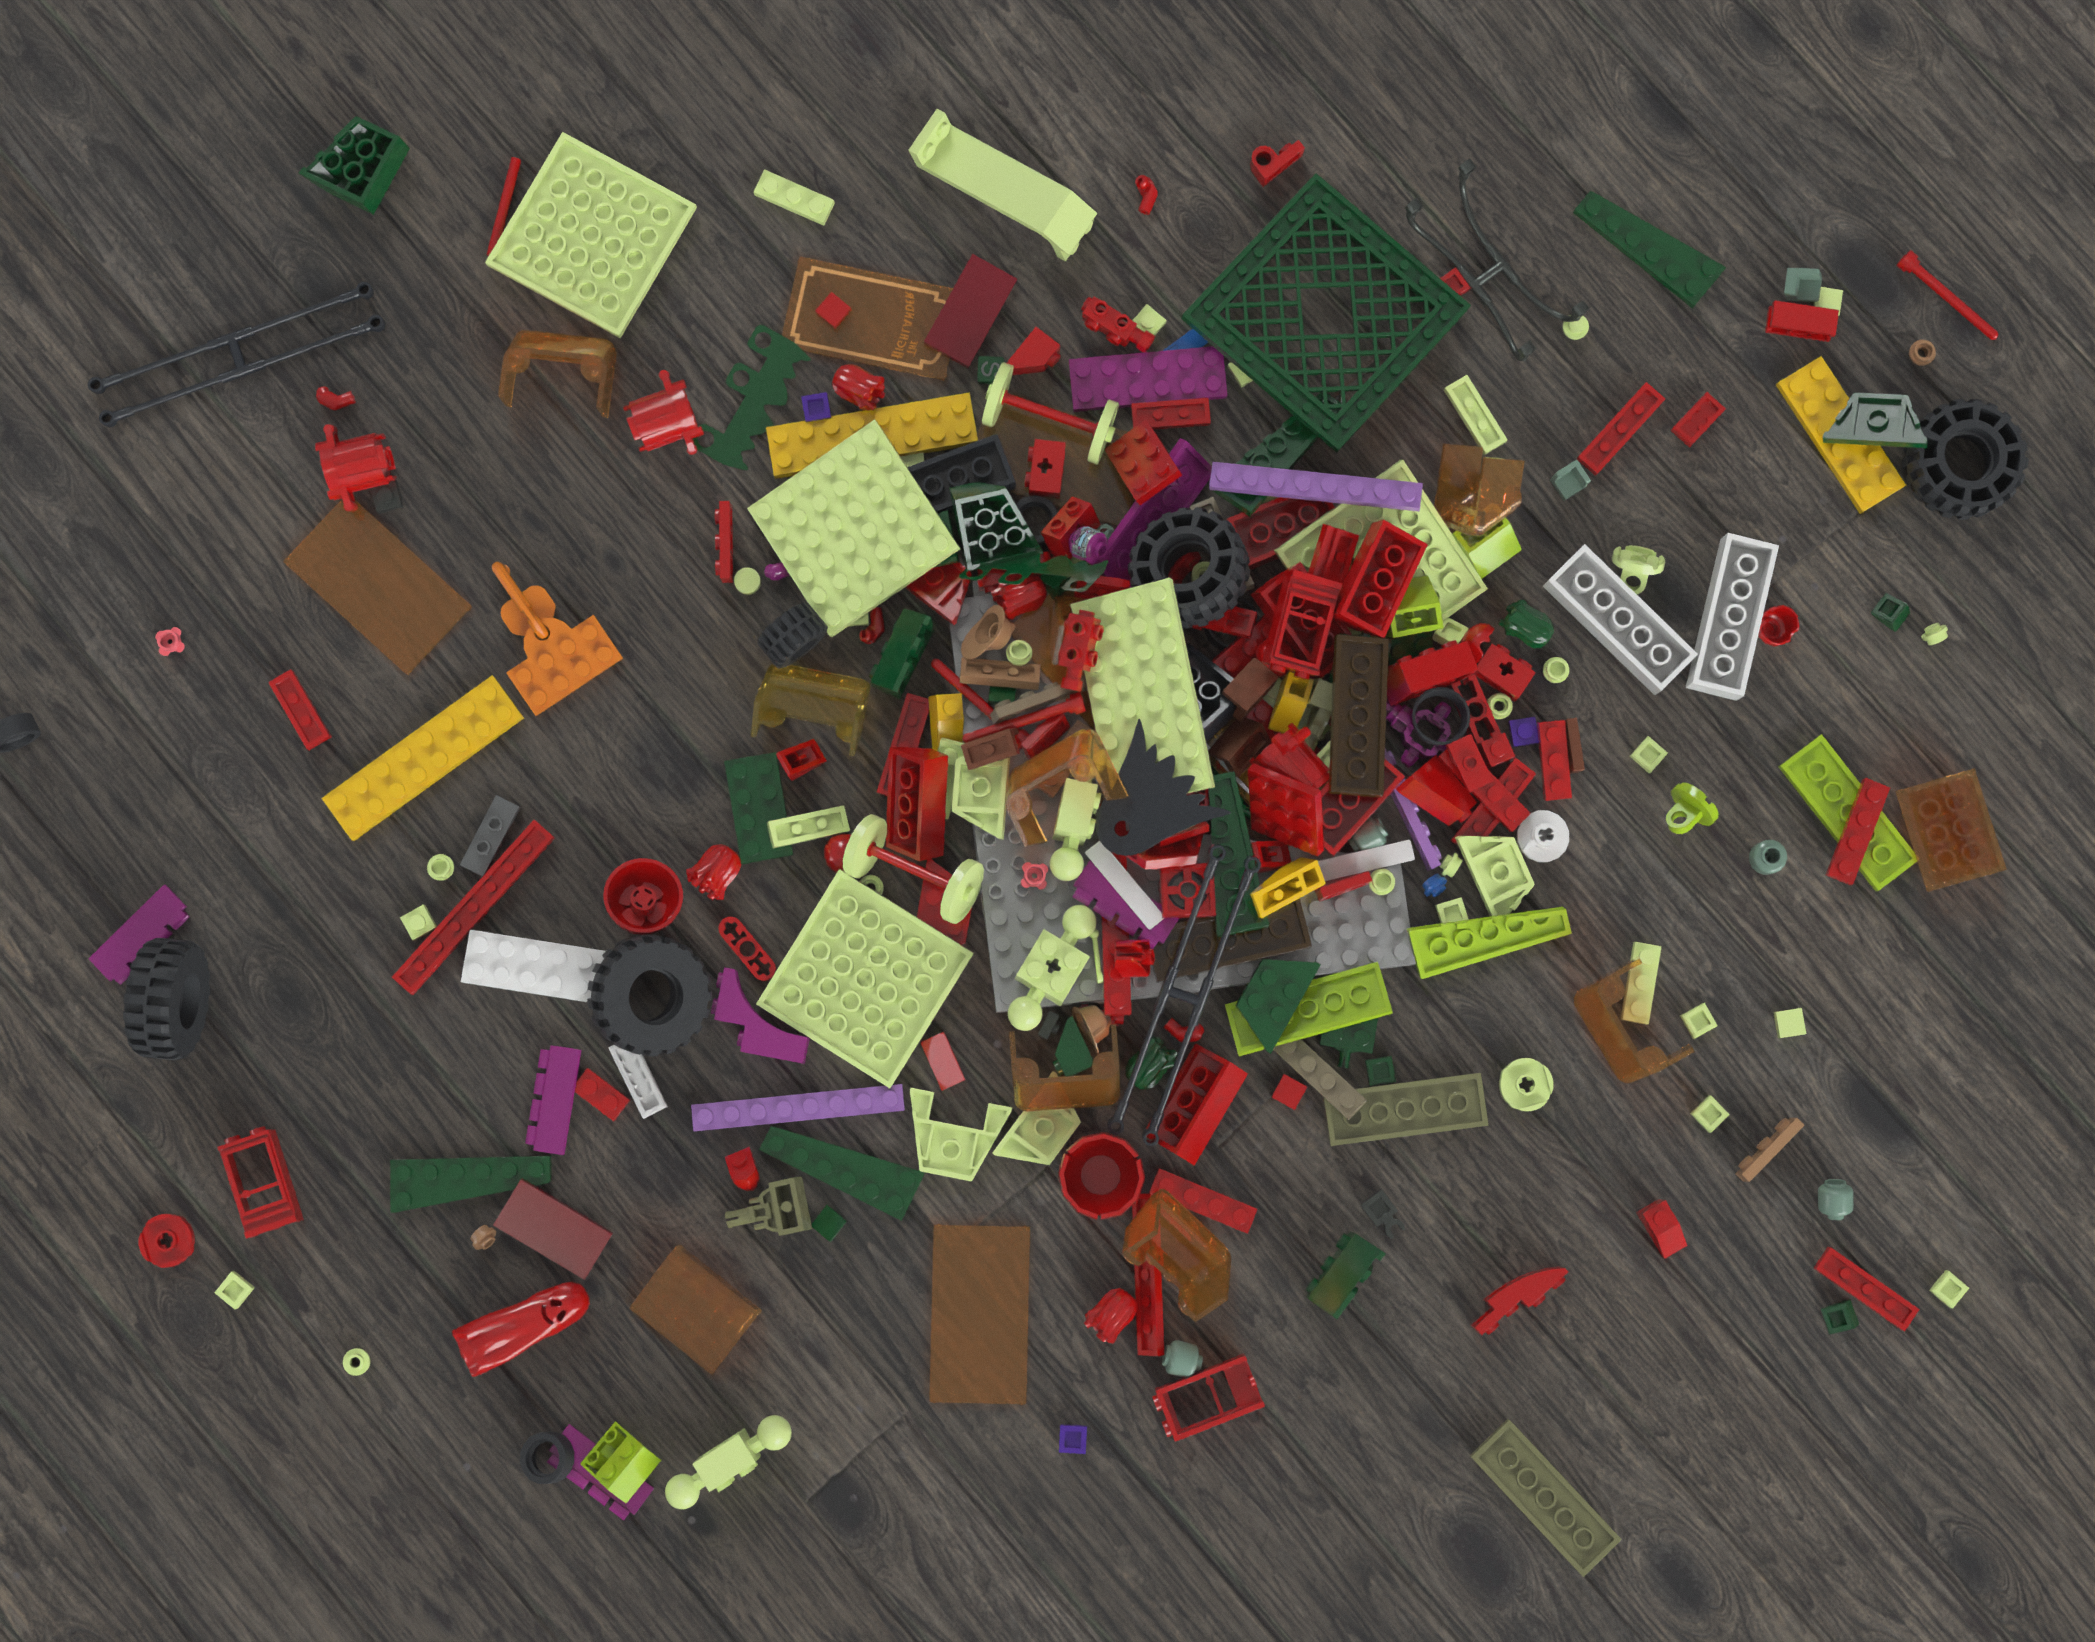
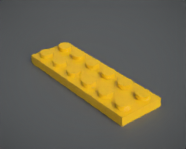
(1860, 469)

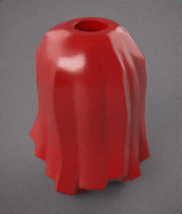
(858, 386)
(1020, 597)
(715, 871)
(1112, 1314)

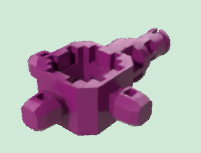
(1401, 720)

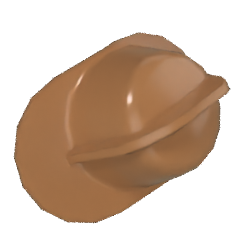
(989, 633)
(1092, 1024)

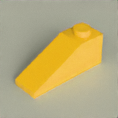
(946, 718)
(1287, 885)

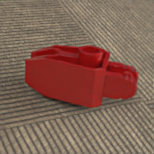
(1133, 957)

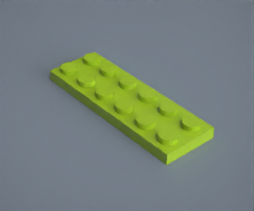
(1830, 793)
(1326, 1006)

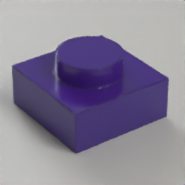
(816, 407)
(1523, 732)
(1072, 1439)

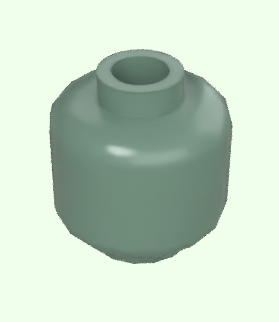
(1369, 836)
(1774, 852)
(1835, 1199)
(1181, 1359)

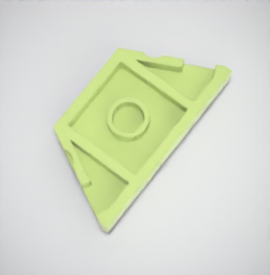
(982, 795)
(1497, 871)
(1039, 1134)

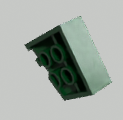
(990, 526)
(902, 653)
(1342, 1272)

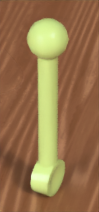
(1099, 976)

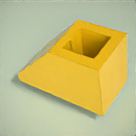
(1290, 702)

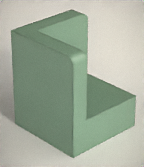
(1803, 284)
(1570, 480)

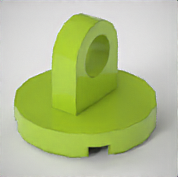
(1692, 805)

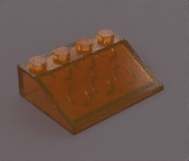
(1950, 830)
(695, 1309)

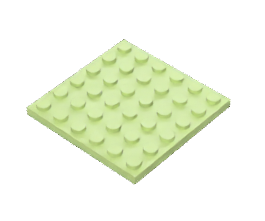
(591, 235)
(853, 528)
(1443, 560)
(865, 978)

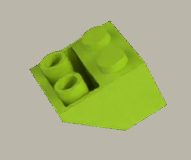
(1490, 548)
(1418, 610)
(620, 1462)

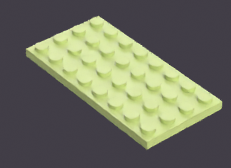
(1146, 677)

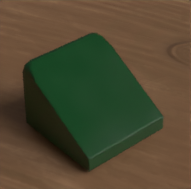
(1054, 584)
(1891, 612)
(999, 694)
(829, 1223)
(1840, 1317)

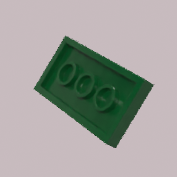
(755, 800)

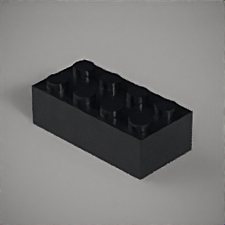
(976, 462)

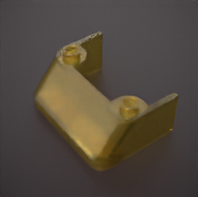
(813, 698)

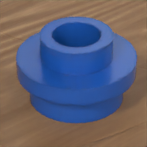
(1434, 885)

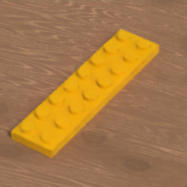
(910, 427)
(422, 758)

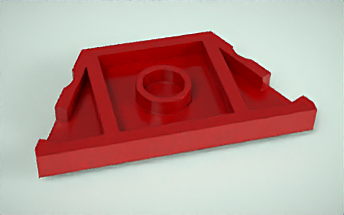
(942, 590)
(1175, 854)
(930, 907)

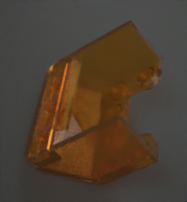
(1182, 1250)

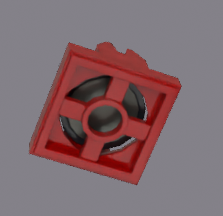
(1180, 892)

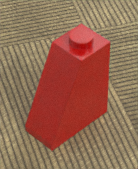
(1438, 792)

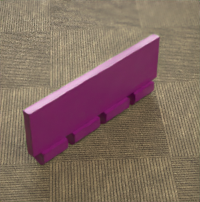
(1093, 885)
(144, 925)
(557, 1099)
(581, 1477)

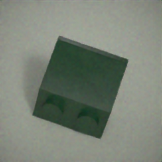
(1072, 1051)

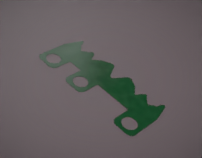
(762, 389)
(1056, 566)

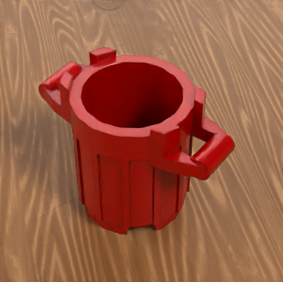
(664, 417)
(354, 464)
(1293, 758)

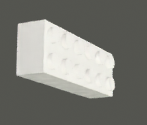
(1732, 616)
(1620, 620)
(529, 965)

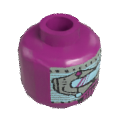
(1088, 544)

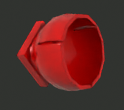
(1101, 1176)

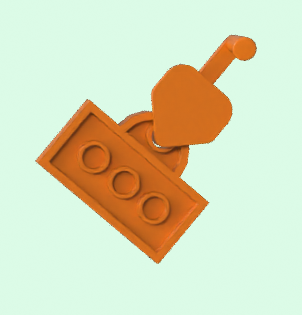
(562, 657)

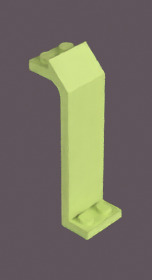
(1003, 184)

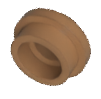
(1927, 347)
(483, 1237)

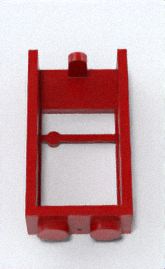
(1312, 589)
(271, 1215)
(1242, 1388)

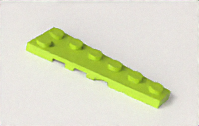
(1466, 942)

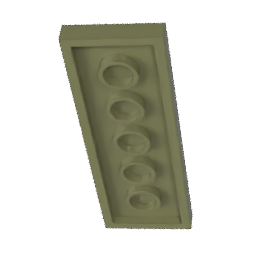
(1411, 1110)
(1545, 1497)

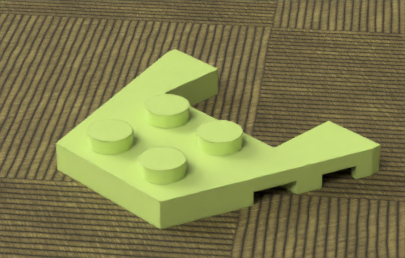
(953, 1148)

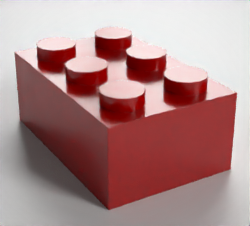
(1429, 670)

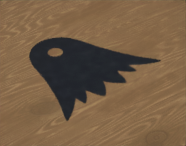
(1154, 803)

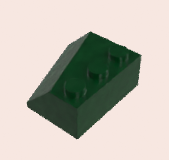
(358, 164)

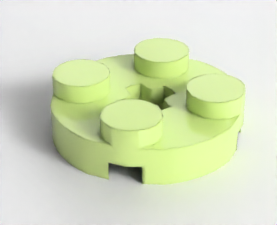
(1512, 1076)

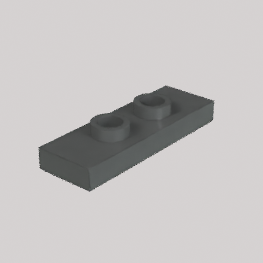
(490, 835)

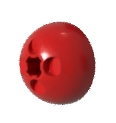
(642, 883)

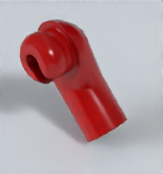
(875, 629)
(1179, 1032)

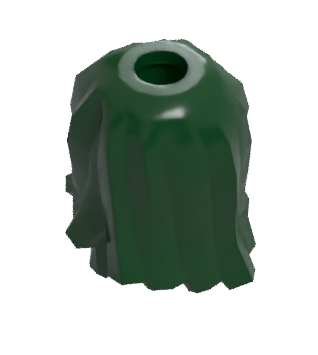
(1527, 624)
(1154, 1066)

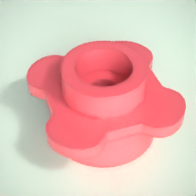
(162, 640)
(1039, 870)

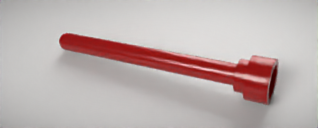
(1911, 264)
(972, 696)
(1073, 704)

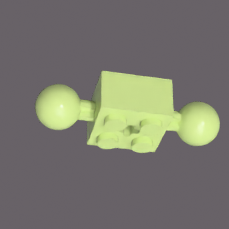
(1073, 827)
(1026, 1011)
(726, 1460)

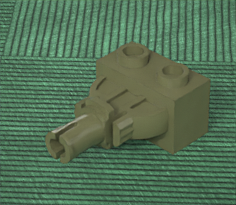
(1321, 707)
(781, 1208)

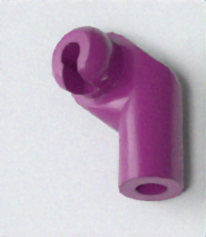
(776, 571)

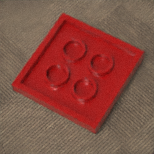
(1286, 809)

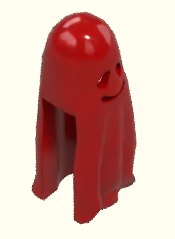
(512, 1330)

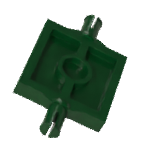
(1351, 1039)

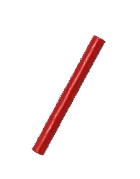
(504, 203)

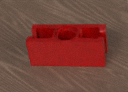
(1801, 321)
(1485, 711)

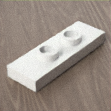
(639, 1081)

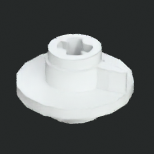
(1543, 836)

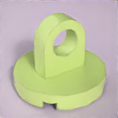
(1637, 562)

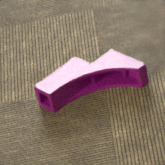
(759, 1035)

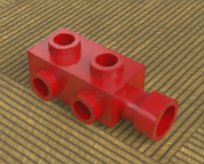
(1110, 323)
(1083, 644)

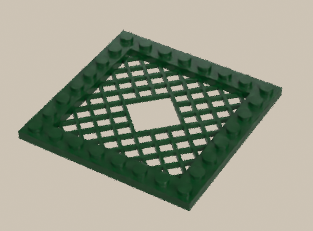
(1278, 383)

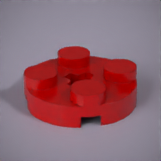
(153, 1233)

